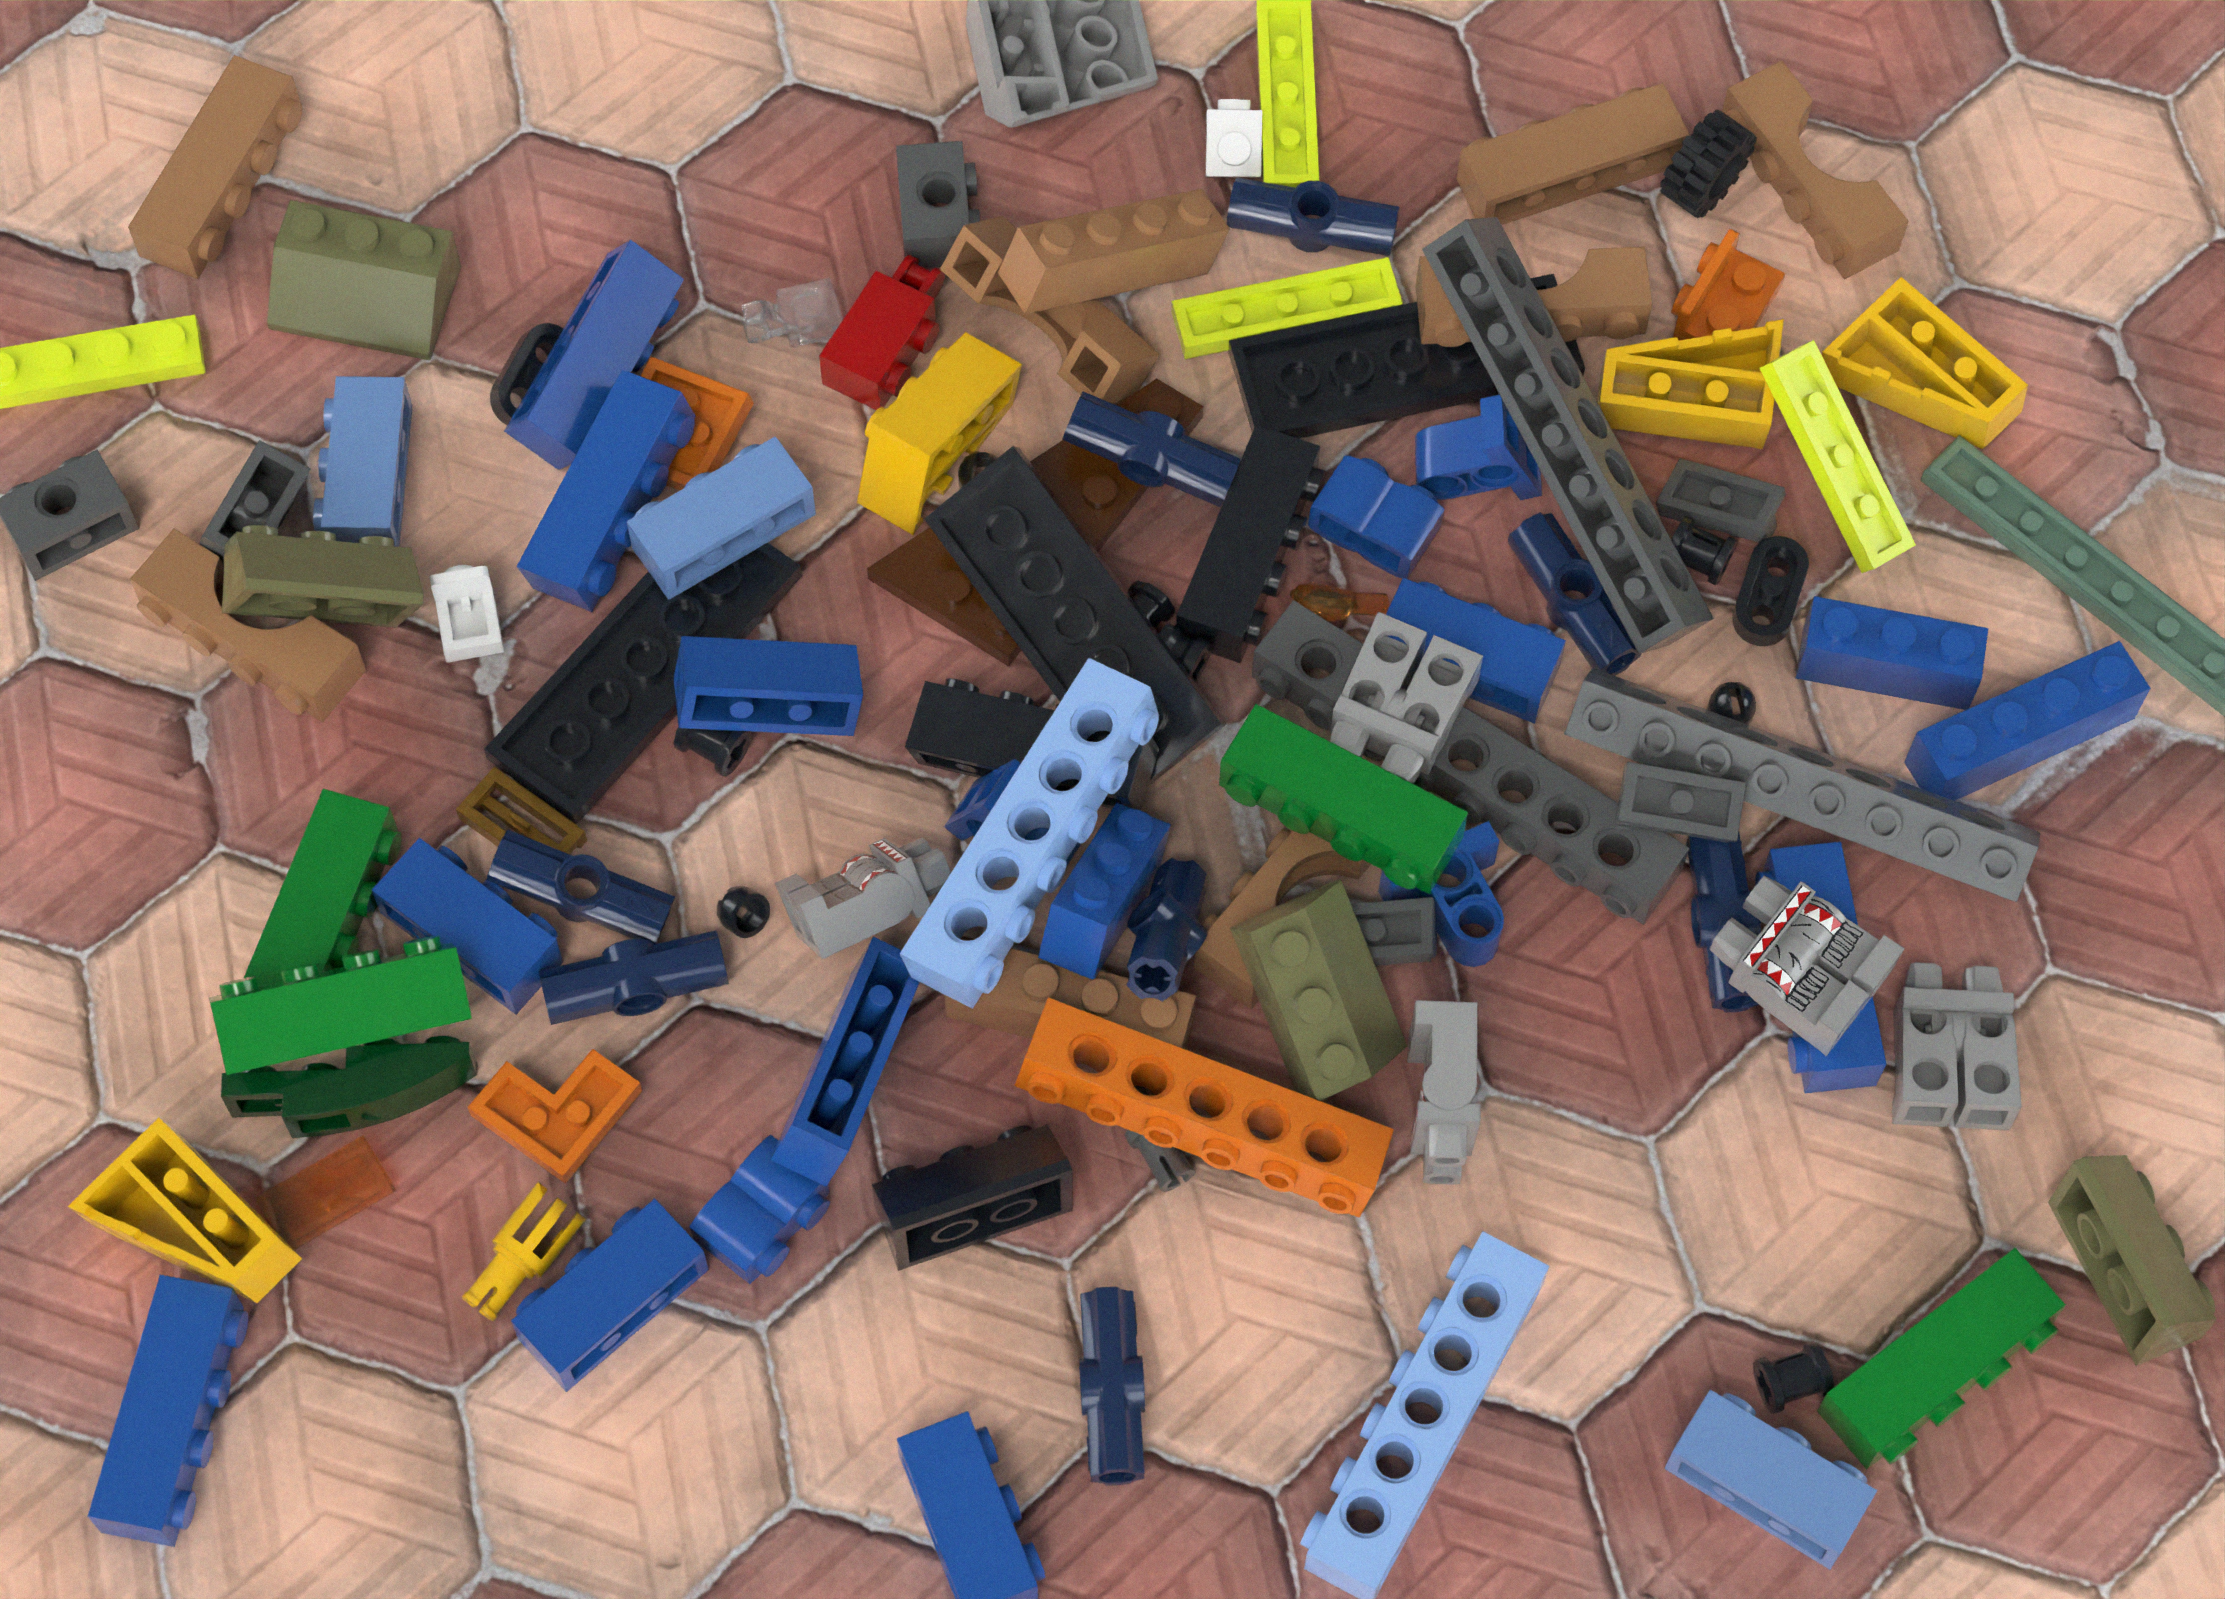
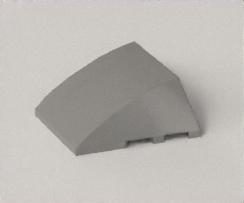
(1056, 55)

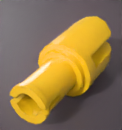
(516, 1259)

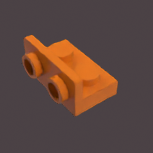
(1729, 293)

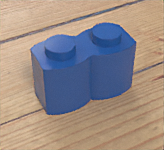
(1376, 516)
(758, 1214)

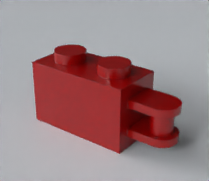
(883, 334)

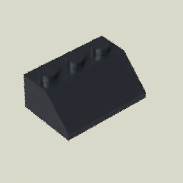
(973, 1195)

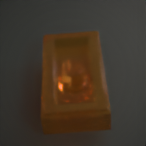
(326, 1193)

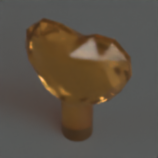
(1338, 603)

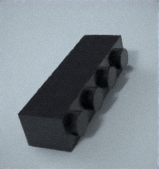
(1250, 541)
(980, 732)

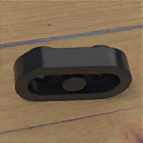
(521, 368)
(1768, 594)

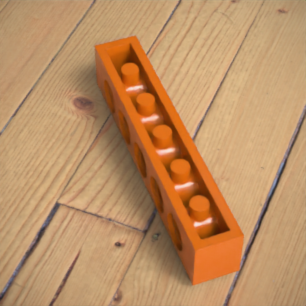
(1233, 1098)

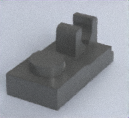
(1721, 501)
(1680, 802)
(1398, 930)

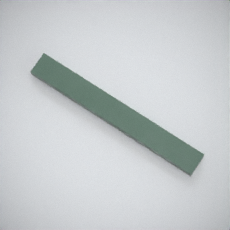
(2082, 568)

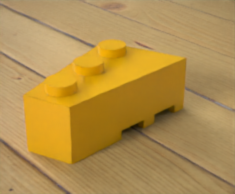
(1925, 368)
(1693, 386)
(931, 425)
(185, 1212)

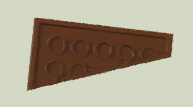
(1084, 484)

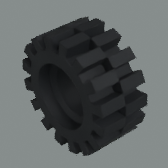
(1708, 163)

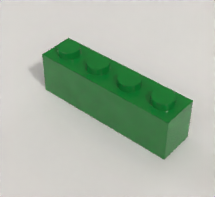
(1342, 800)
(327, 887)
(340, 1006)
(1941, 1359)

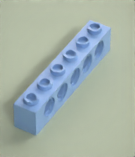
(1094, 702)
(1361, 1560)

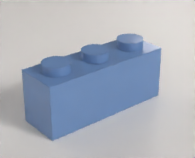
(364, 458)
(721, 517)
(1771, 1477)

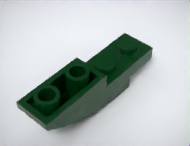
(375, 1087)

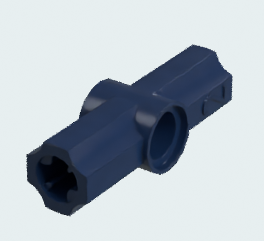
(1283, 209)
(1151, 449)
(1560, 568)
(544, 871)
(1718, 896)
(1166, 929)
(633, 977)
(1112, 1386)

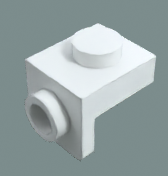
(1233, 140)
(467, 612)

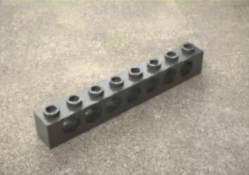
(1567, 434)
(1806, 784)
(1652, 857)

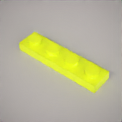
(1287, 92)
(1214, 318)
(100, 361)
(1837, 456)

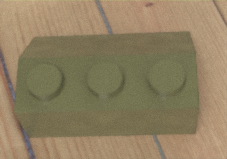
(361, 280)
(319, 578)
(1320, 991)
(2131, 1257)

